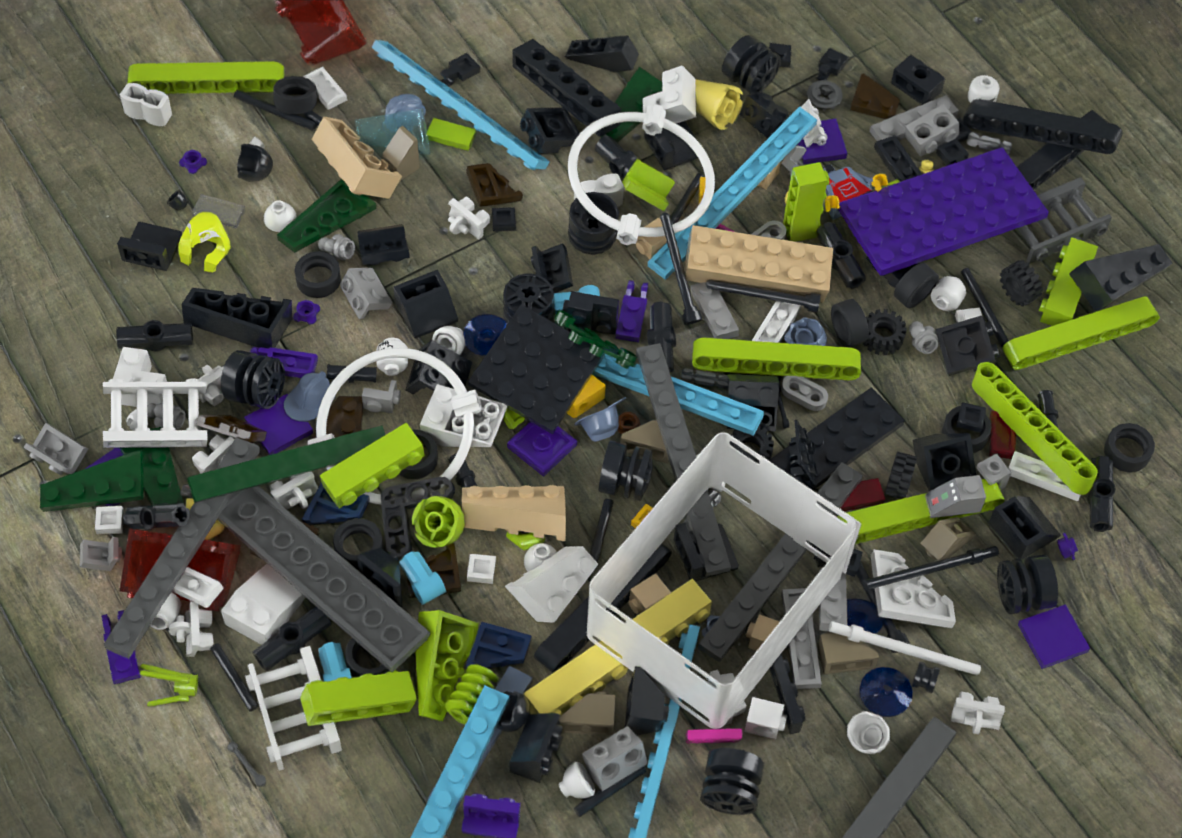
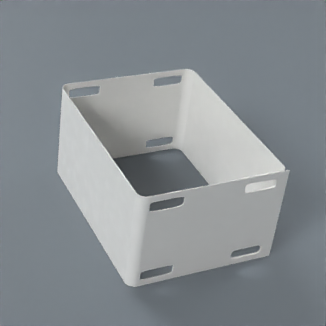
(773, 497)

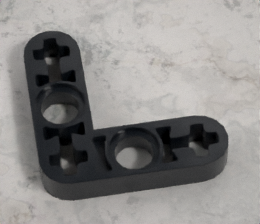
(400, 508)

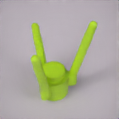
(184, 683)

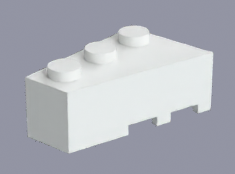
(553, 583)

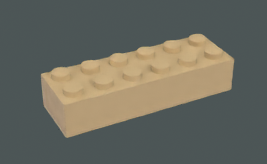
(758, 262)

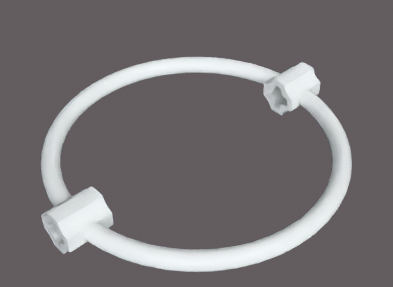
(629, 225)
(464, 405)

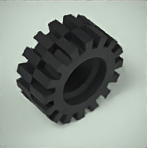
(1021, 283)
(889, 322)
(760, 438)
(901, 475)

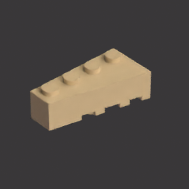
(354, 160)
(516, 509)

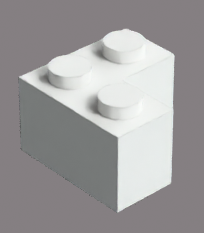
(677, 95)
(135, 366)

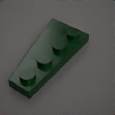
(631, 100)
(326, 215)
(159, 474)
(101, 484)

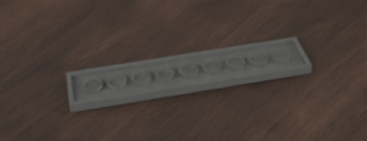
(323, 577)

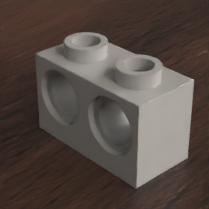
(929, 127)
(615, 758)

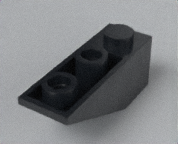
(606, 53)

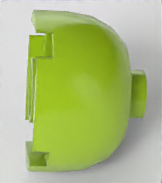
(438, 521)

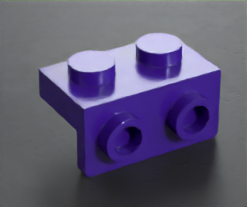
(490, 816)

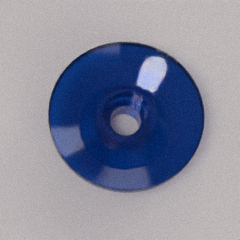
(480, 328)
(864, 614)
(886, 702)

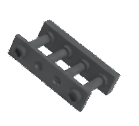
(1054, 201)

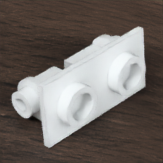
(817, 133)

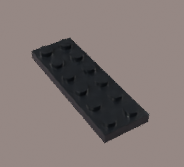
(847, 435)

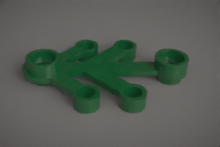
(624, 357)

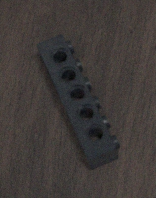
(563, 85)

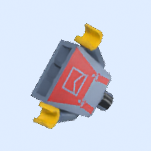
(848, 184)

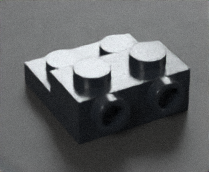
(549, 129)
(593, 312)
(967, 345)

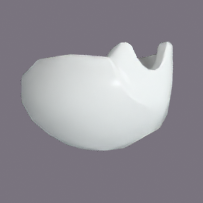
(868, 732)

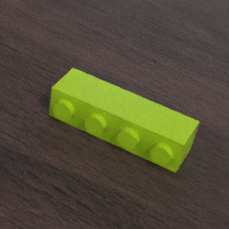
(805, 201)
(1064, 291)
(372, 465)
(358, 697)

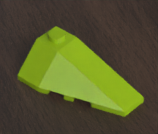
(441, 659)

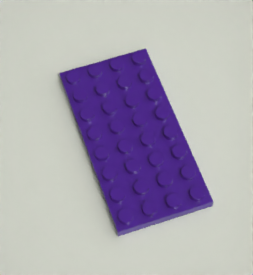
(942, 211)

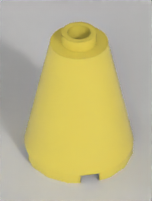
(718, 102)

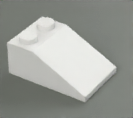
(262, 605)

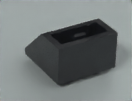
(425, 304)
(756, 392)
(1023, 526)
(536, 746)

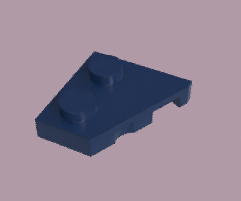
(324, 510)
(498, 647)

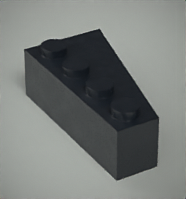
(1115, 275)
(238, 317)

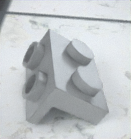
(364, 291)
(57, 449)

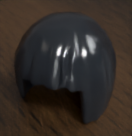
(253, 163)

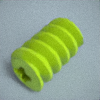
(468, 691)

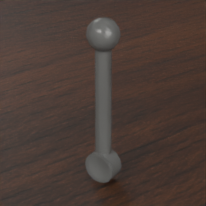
(260, 780)

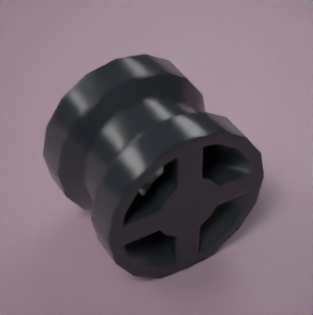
(925, 677)

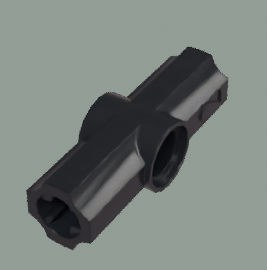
(617, 158)
(842, 258)
(662, 331)
(143, 335)
(1102, 505)
(156, 516)
(279, 648)

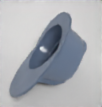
(306, 397)
(602, 423)

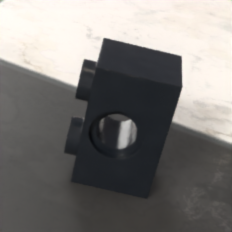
(917, 80)

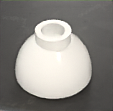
(279, 215)
(450, 338)
(537, 554)
(577, 782)

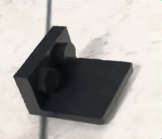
(670, 148)
(150, 246)
(425, 376)
(694, 561)

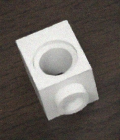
(765, 718)

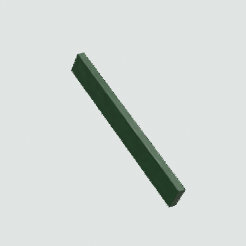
(280, 465)

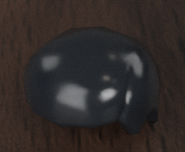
(515, 713)

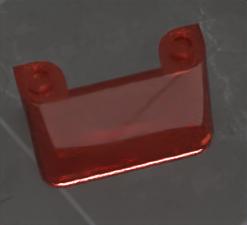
(323, 28)
(212, 559)

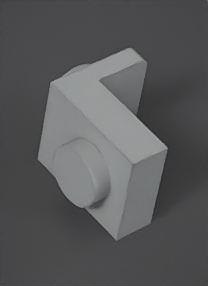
(792, 158)
(380, 400)
(994, 471)
(100, 554)

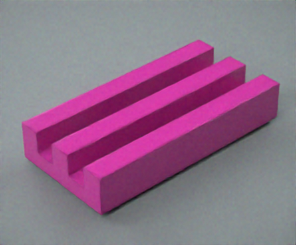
(713, 736)

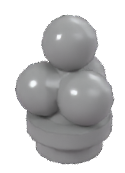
(339, 247)
(923, 338)
(156, 411)

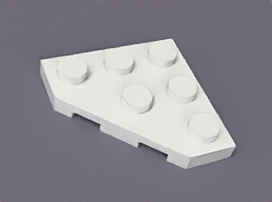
(909, 599)

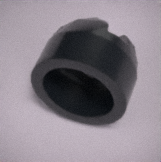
(177, 200)

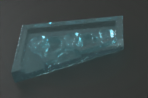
(381, 129)

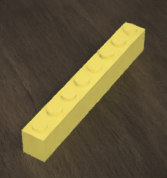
(596, 668)

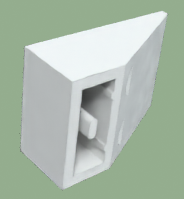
(447, 429)

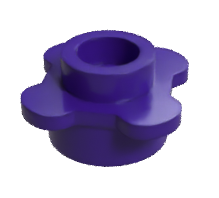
(195, 157)
(306, 306)
(1067, 546)

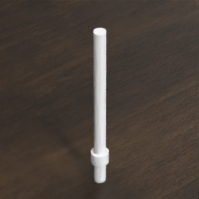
(857, 634)

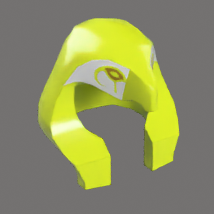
(201, 228)

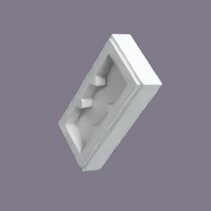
(327, 89)

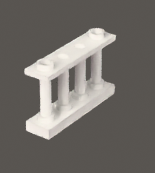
(142, 436)
(326, 736)

